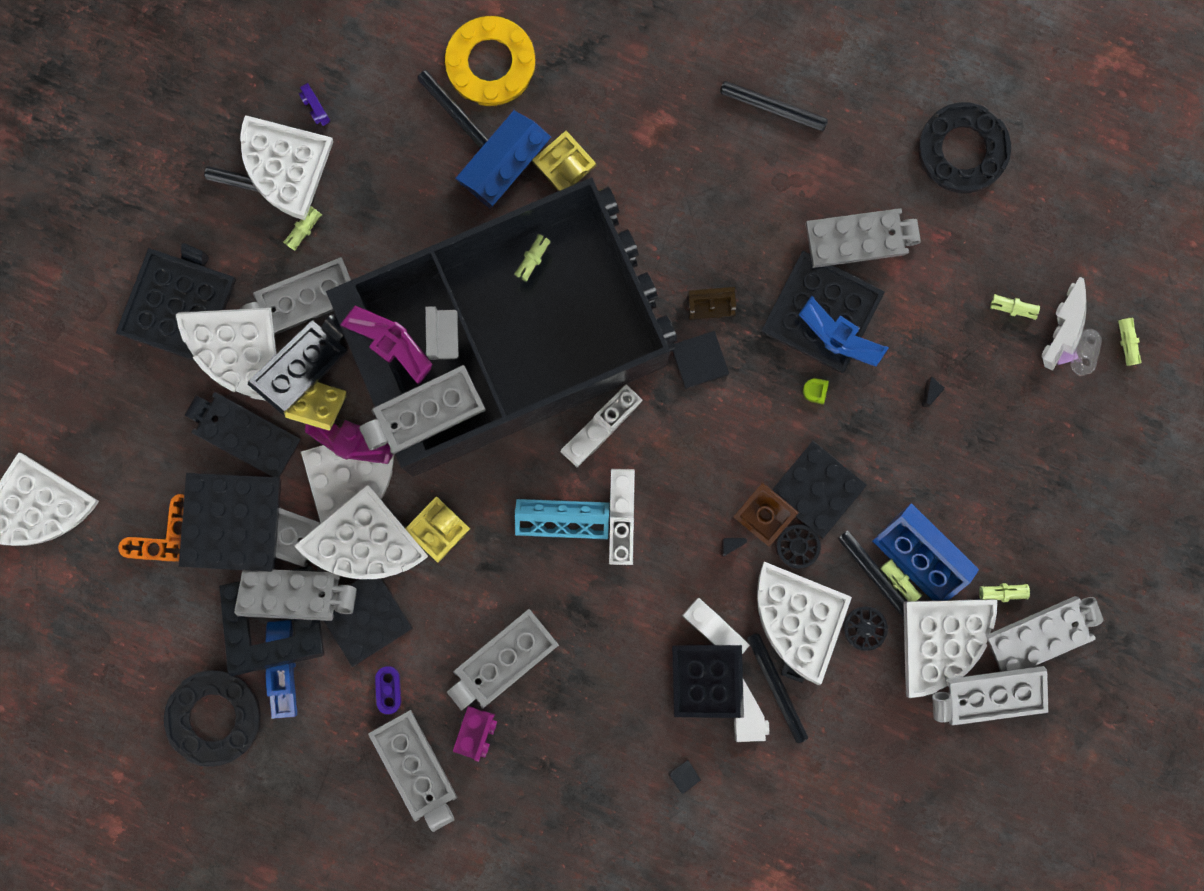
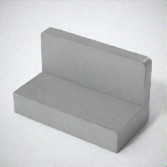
(441, 334)

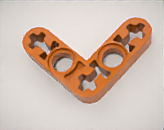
(172, 538)

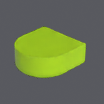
(815, 390)

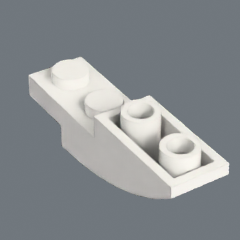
(1071, 317)
(601, 426)
(621, 517)

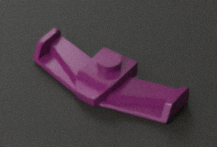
(389, 341)
(349, 443)

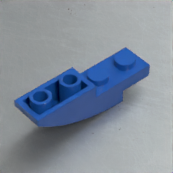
(280, 679)

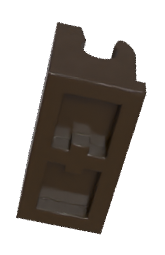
(711, 303)

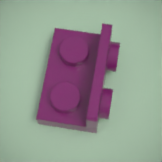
(474, 733)

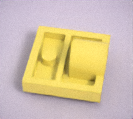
(564, 162)
(318, 406)
(437, 529)

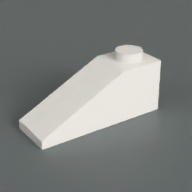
(712, 625)
(752, 726)

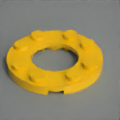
(496, 91)

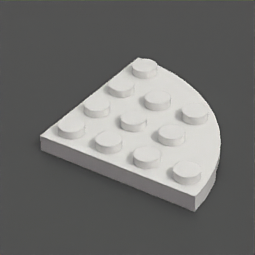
(284, 163)
(230, 344)
(338, 479)
(38, 504)
(362, 541)
(800, 619)
(944, 641)

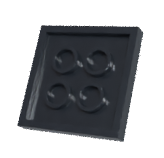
(819, 489)
(372, 625)
(708, 681)

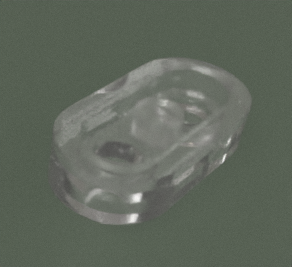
(1086, 351)

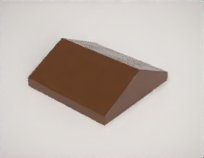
(765, 514)

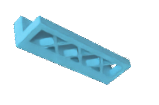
(561, 514)

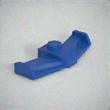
(840, 335)

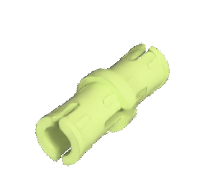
(302, 229)
(532, 257)
(1015, 307)
(1129, 341)
(900, 581)
(1004, 592)

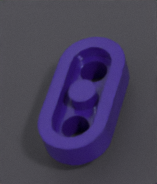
(318, 112)
(386, 690)

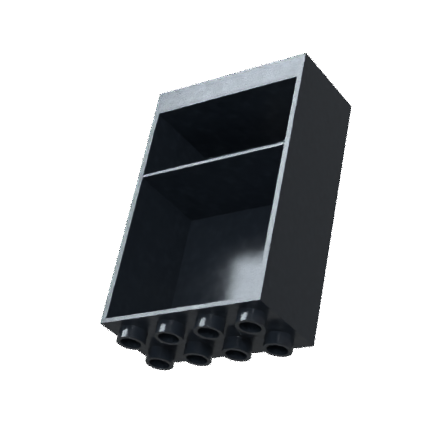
(527, 345)

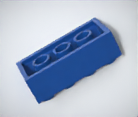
(503, 158)
(925, 555)

